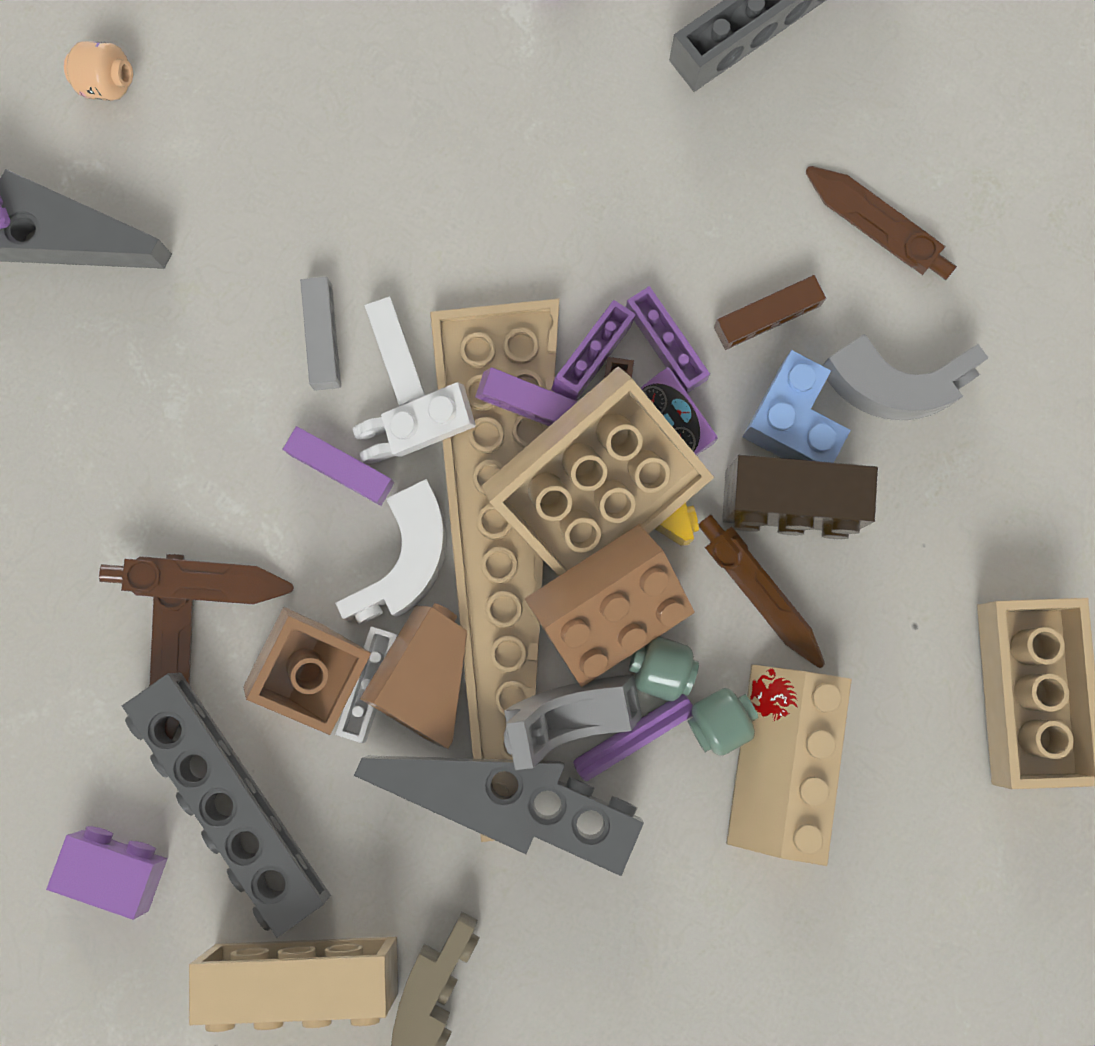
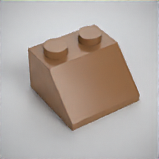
(305, 671)

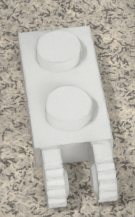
(417, 424)

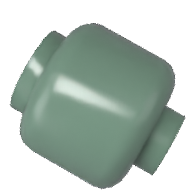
(664, 669)
(723, 721)

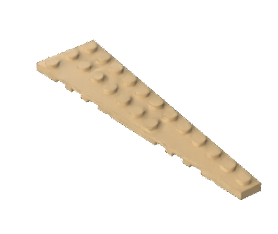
(490, 557)

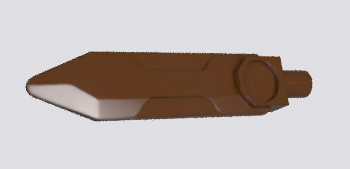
(880, 221)
(733, 555)
(195, 580)
(171, 641)

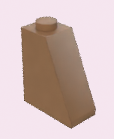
(422, 675)

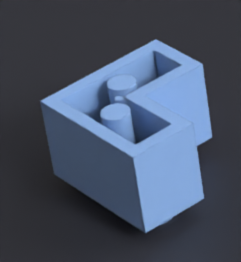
(785, 417)

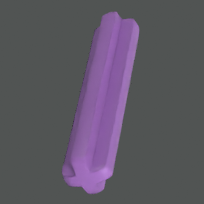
(625, 743)

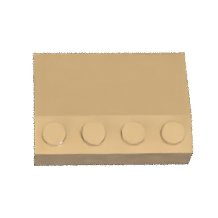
(596, 475)

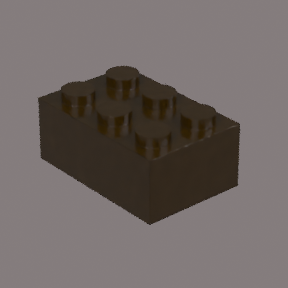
(799, 496)

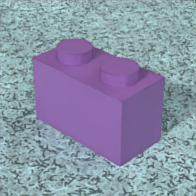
(107, 872)

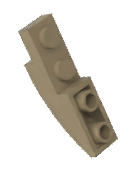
(430, 981)

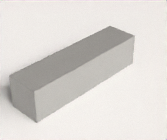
(320, 333)

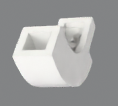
(419, 561)

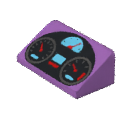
(679, 410)

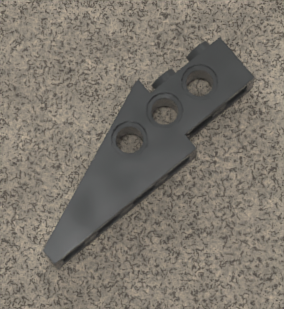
(69, 231)
(465, 794)

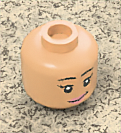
(98, 70)

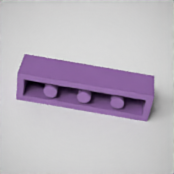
(667, 339)
(593, 351)
(522, 397)
(338, 466)

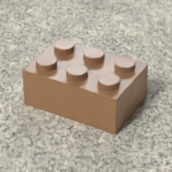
(610, 604)

